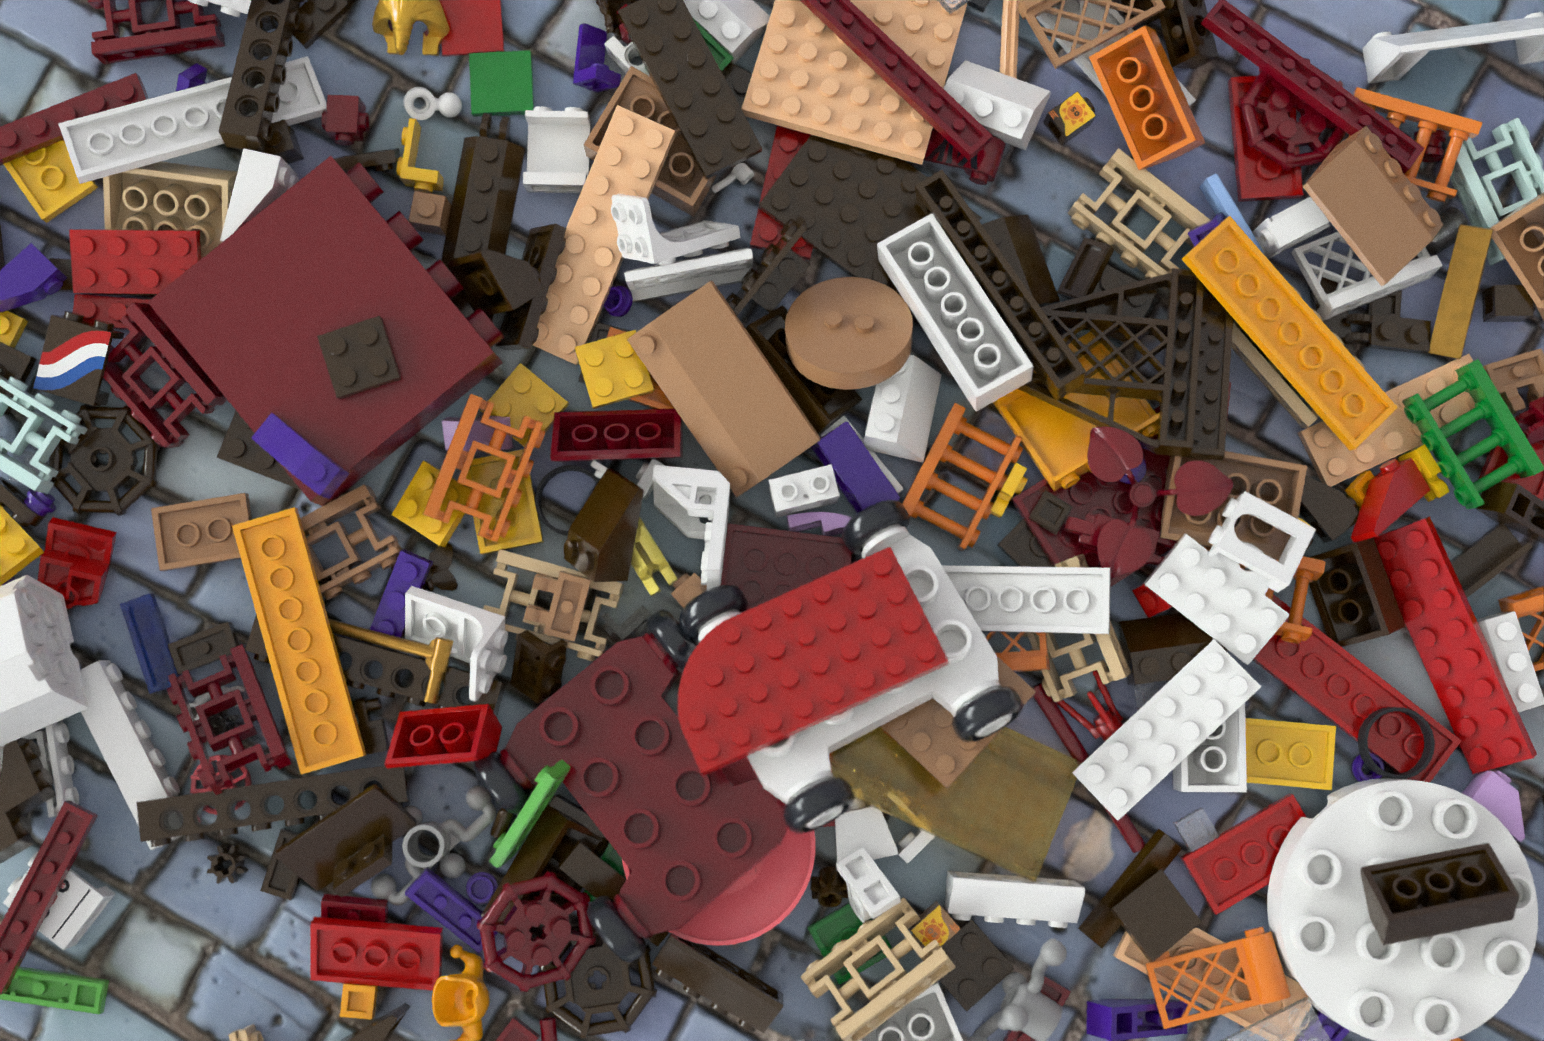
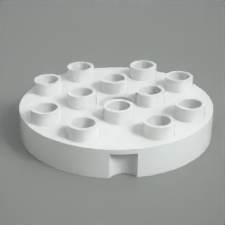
(1324, 930)

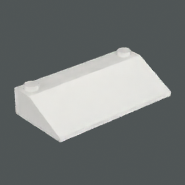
(1391, 56)

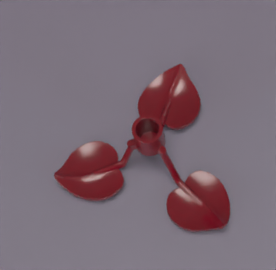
(1112, 455)

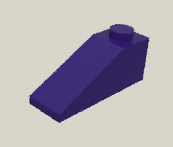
(28, 279)
(300, 456)
(1131, 1018)

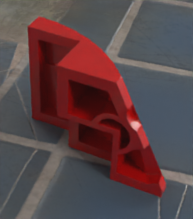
(76, 561)

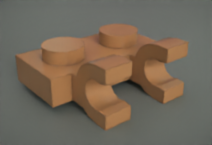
(1517, 373)
(566, 606)

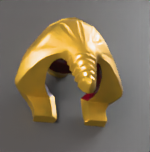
(395, 22)

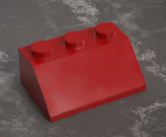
(443, 736)

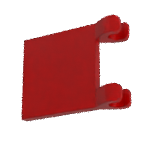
(473, 27)

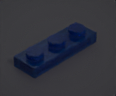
(150, 641)

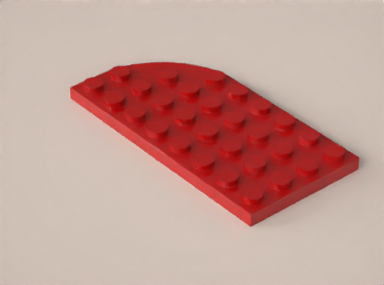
(804, 660)

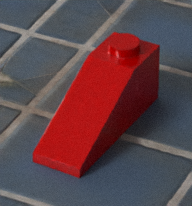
(1389, 497)

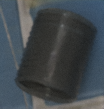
(1451, 218)

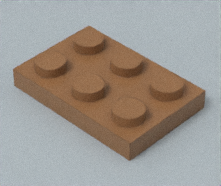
(199, 531)

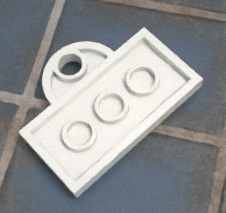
(1218, 597)

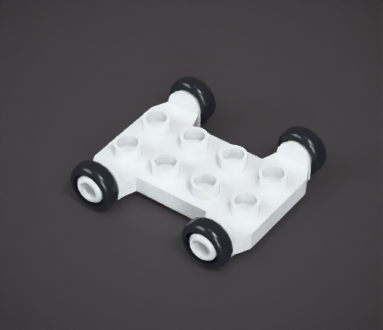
(968, 687)

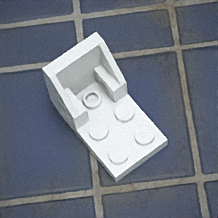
(684, 498)

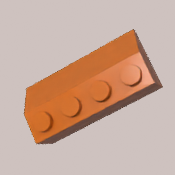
(1146, 98)

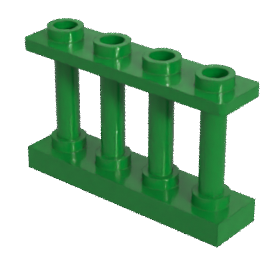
(1504, 433)

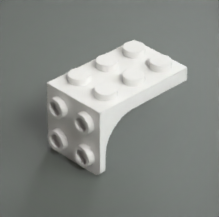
(642, 242)
(476, 634)

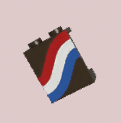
(76, 358)

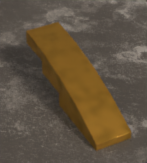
(1460, 291)

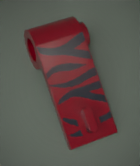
(980, 168)

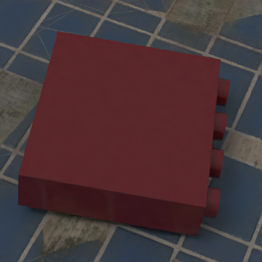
(311, 268)

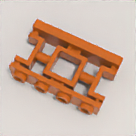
(459, 459)

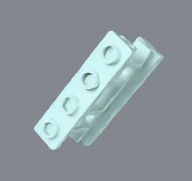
(1479, 195)
(26, 404)

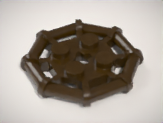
(120, 464)
(602, 999)

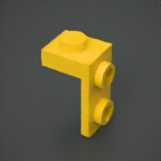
(421, 179)

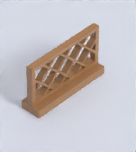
(1032, 8)

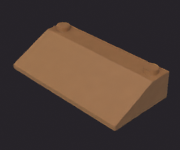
(724, 388)

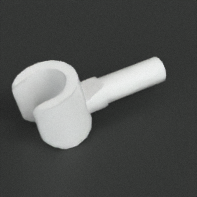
(740, 172)

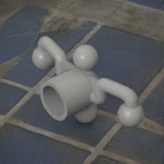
(449, 835)
(1024, 1004)

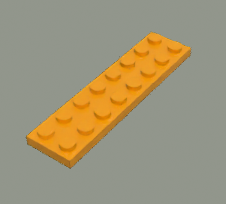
(1289, 333)
(299, 640)

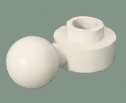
(447, 104)

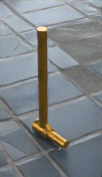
(436, 653)

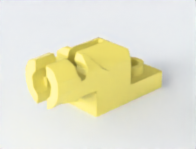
(649, 559)

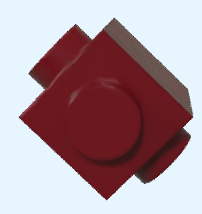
(345, 119)

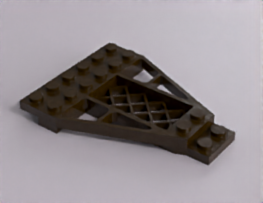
(1193, 370)

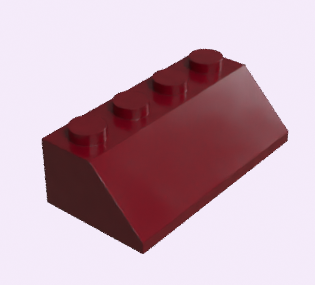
(616, 435)

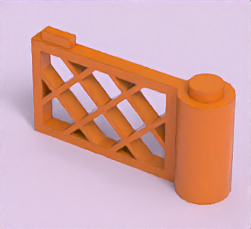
(1259, 967)

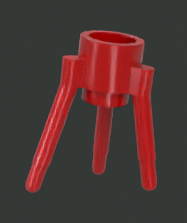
(1106, 722)

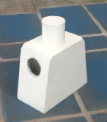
(864, 828)

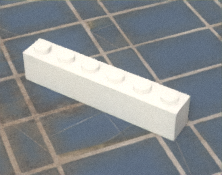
(126, 741)

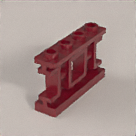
(153, 38)
(175, 361)
(251, 709)

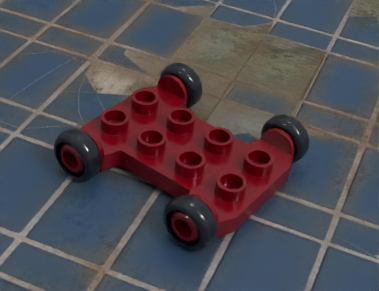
(641, 787)

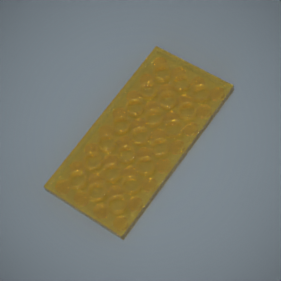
(996, 809)

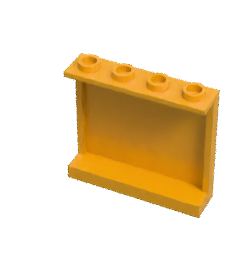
(1061, 440)

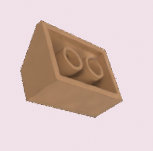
(1522, 244)

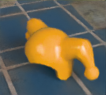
(462, 997)

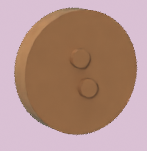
(849, 333)

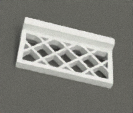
(688, 274)
(1356, 292)

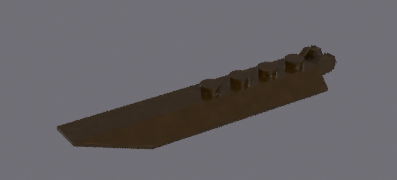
(483, 197)

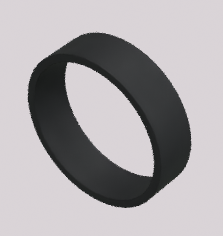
(545, 480)
(1429, 742)

